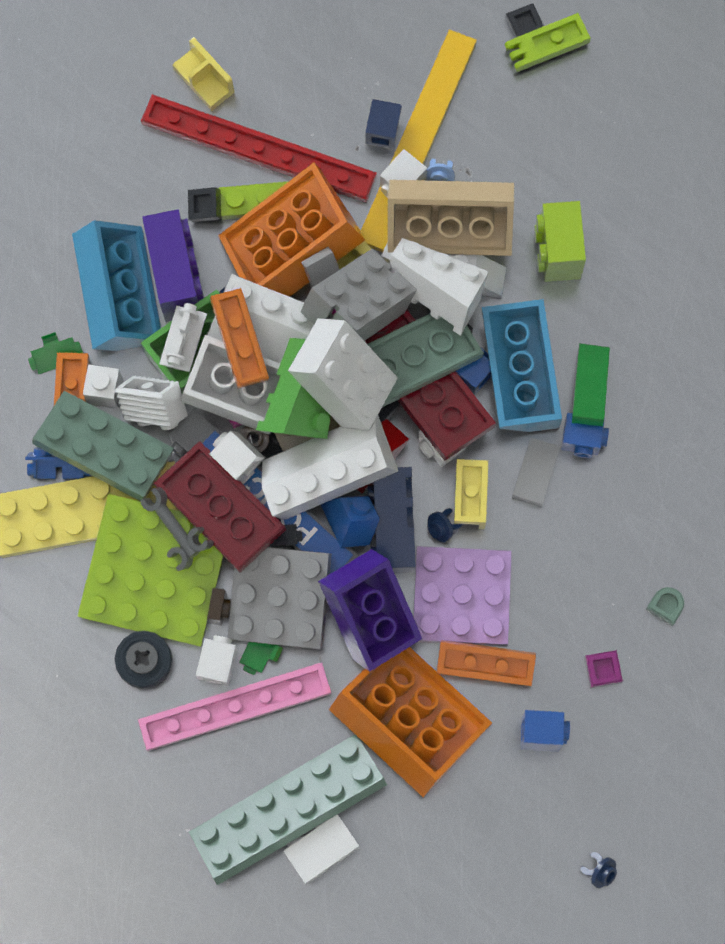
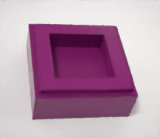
(603, 669)

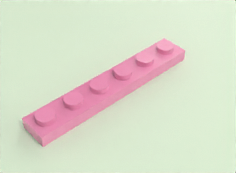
(234, 706)

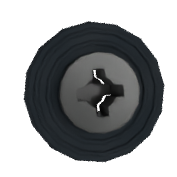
(150, 667)

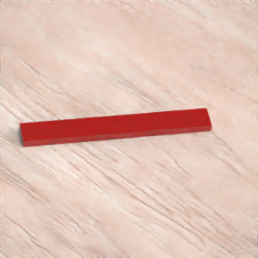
(255, 146)

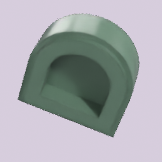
(667, 605)

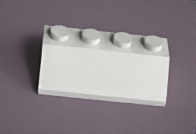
(273, 317)
(325, 469)

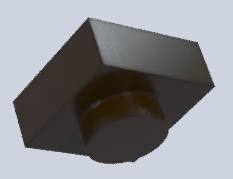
(218, 607)

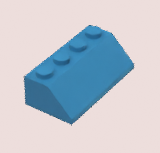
(116, 285)
(522, 366)

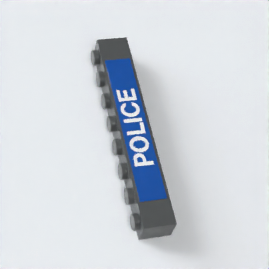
(314, 533)

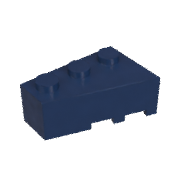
(396, 525)

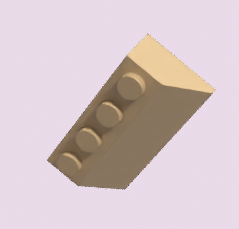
(452, 216)

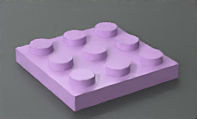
(462, 595)

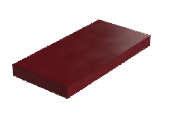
(221, 506)

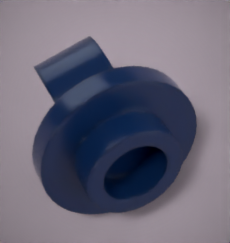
(440, 526)
(603, 873)

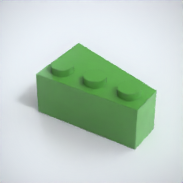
(291, 406)

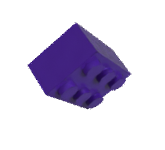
(172, 261)
(370, 609)

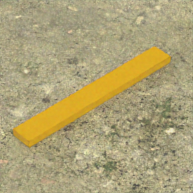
(423, 123)

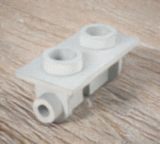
(183, 338)

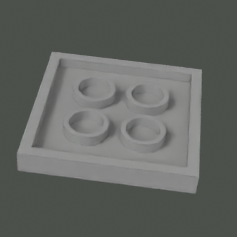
(280, 599)

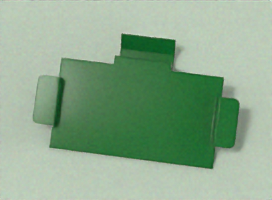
(45, 358)
(257, 655)

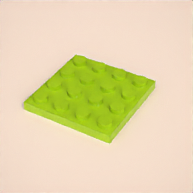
(138, 585)

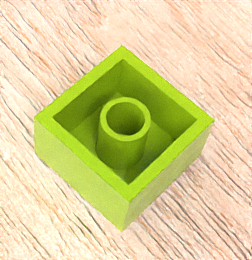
(561, 240)

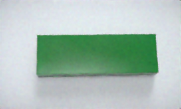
(590, 385)

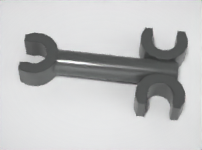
(189, 542)

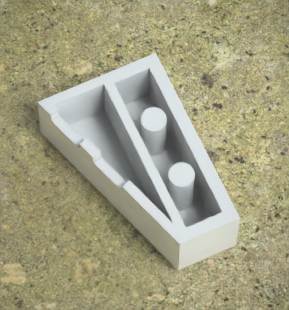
(442, 282)

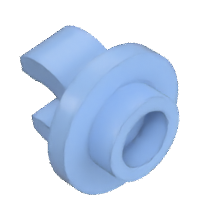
(440, 171)

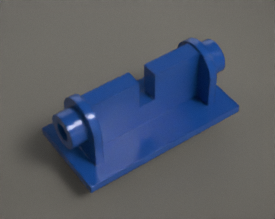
(45, 466)

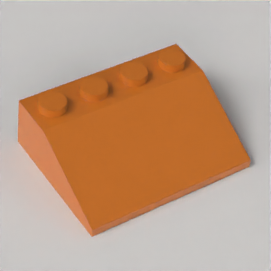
(288, 229)
(410, 718)

